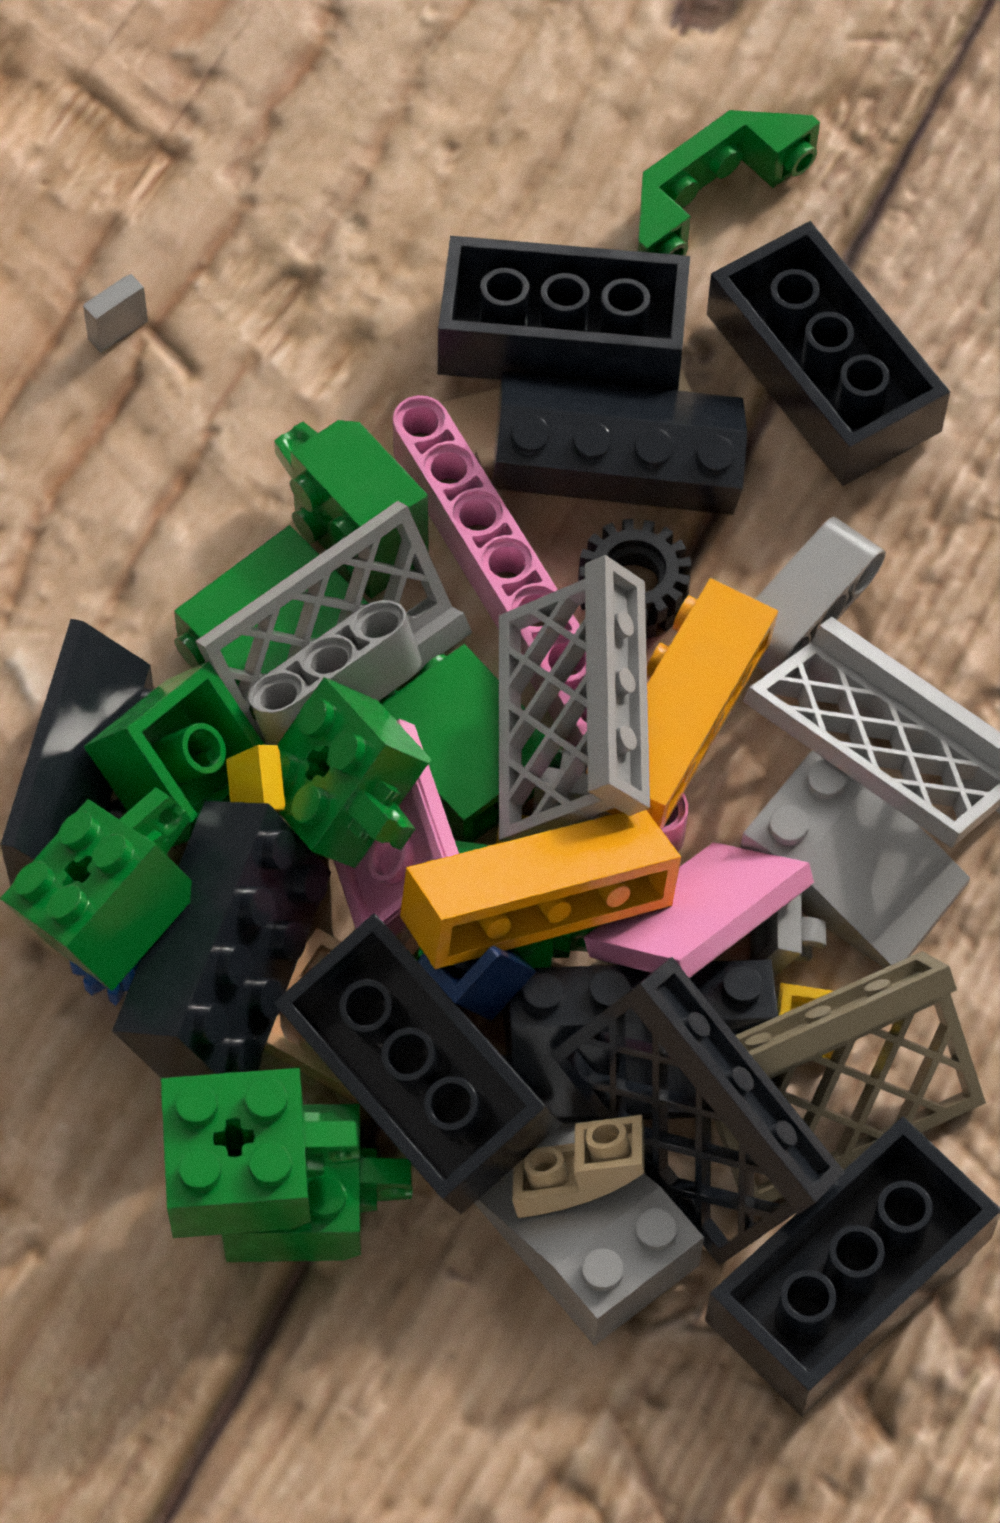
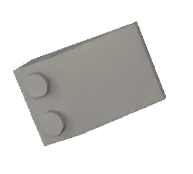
(871, 866)
(602, 1255)

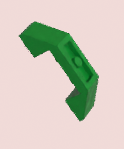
(765, 141)

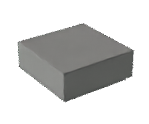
(115, 312)

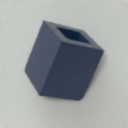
(484, 982)

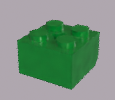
(342, 483)
(176, 743)
(347, 774)
(106, 885)
(279, 1147)
(334, 1204)

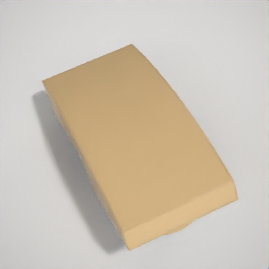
(566, 1175)

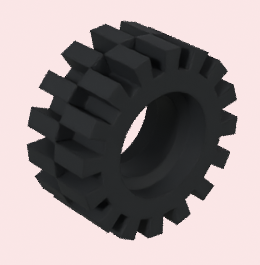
(654, 553)

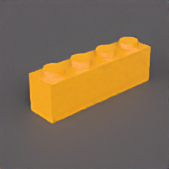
(698, 684)
(539, 887)

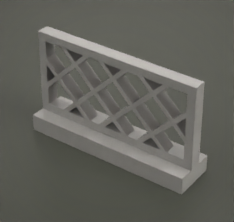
(433, 621)
(611, 691)
(893, 704)

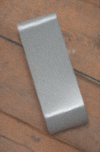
(816, 586)
(365, 652)

